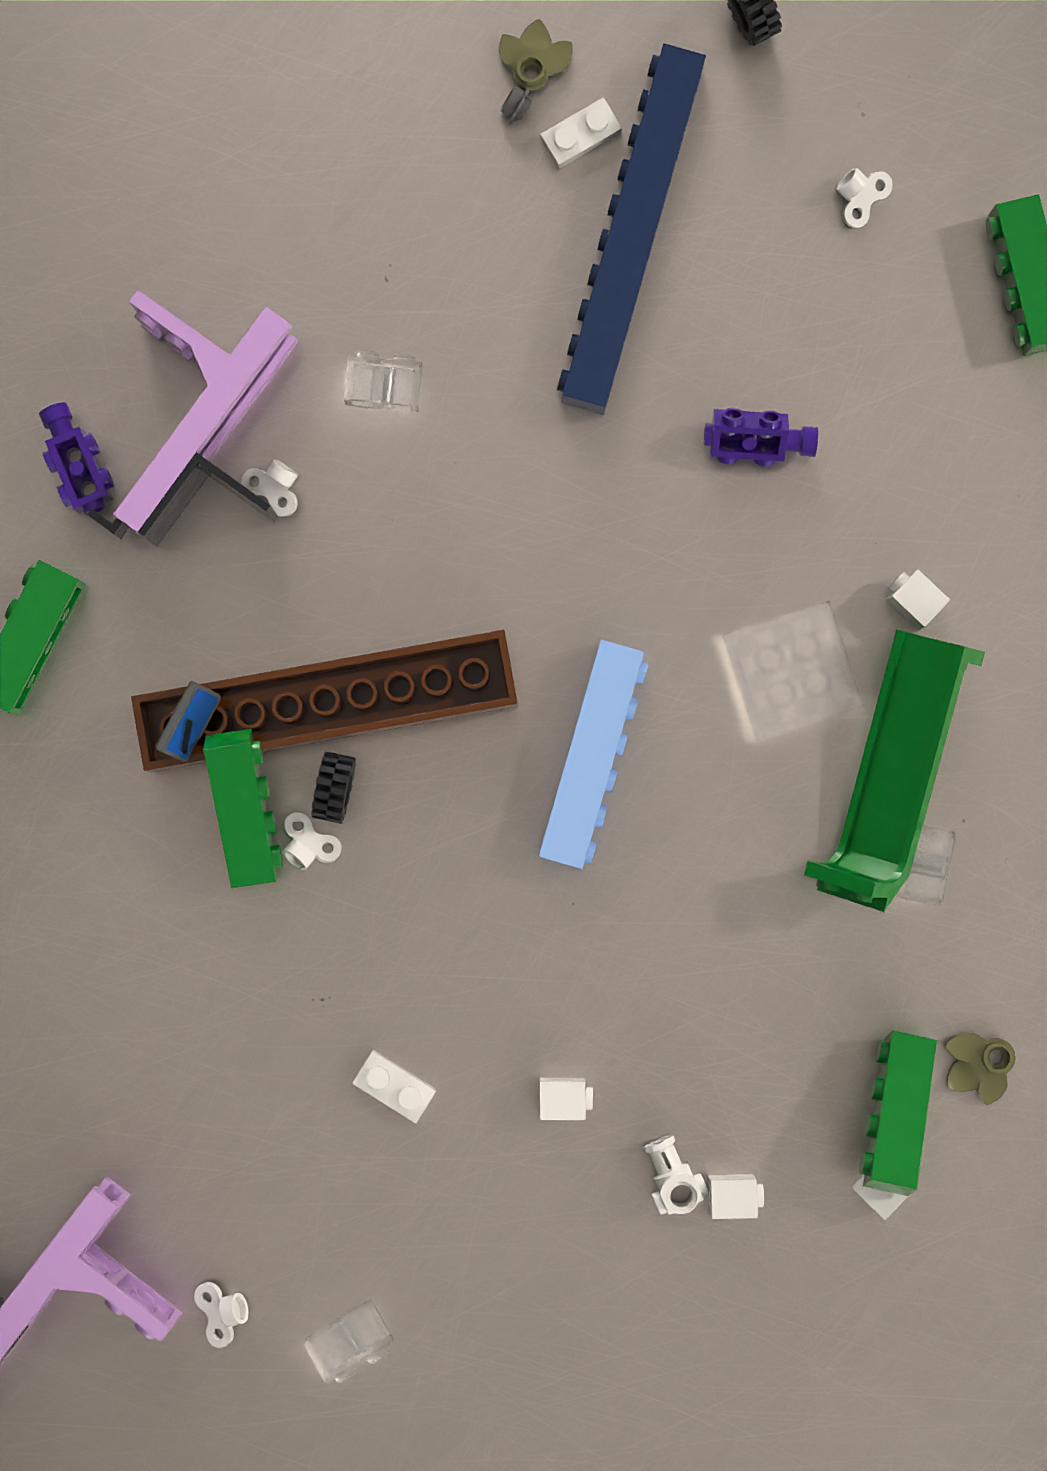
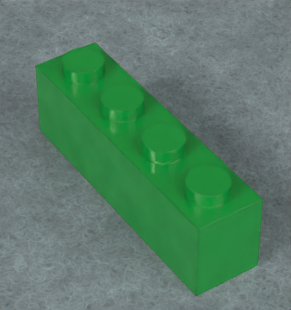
(1021, 258)
(33, 630)
(241, 807)
(899, 1113)

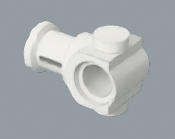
(672, 1176)

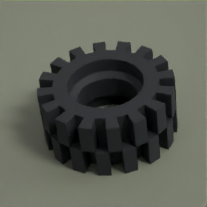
(756, 19)
(333, 787)

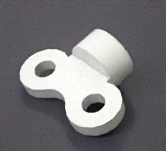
(861, 193)
(274, 485)
(307, 843)
(221, 1312)

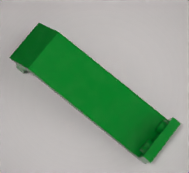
(896, 771)

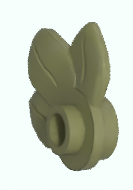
(534, 52)
(974, 1069)

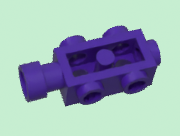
(756, 437)
(75, 474)

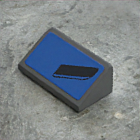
(188, 721)

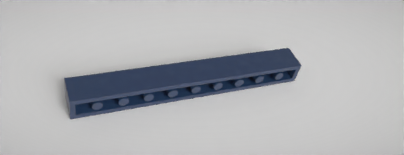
(632, 230)

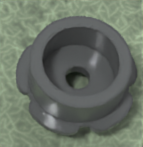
(516, 103)

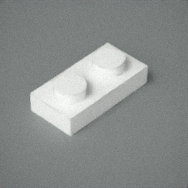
(581, 133)
(394, 1086)

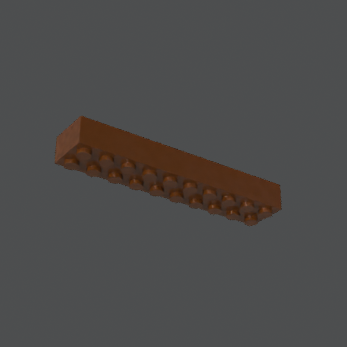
(343, 697)

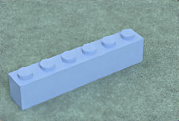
(591, 755)

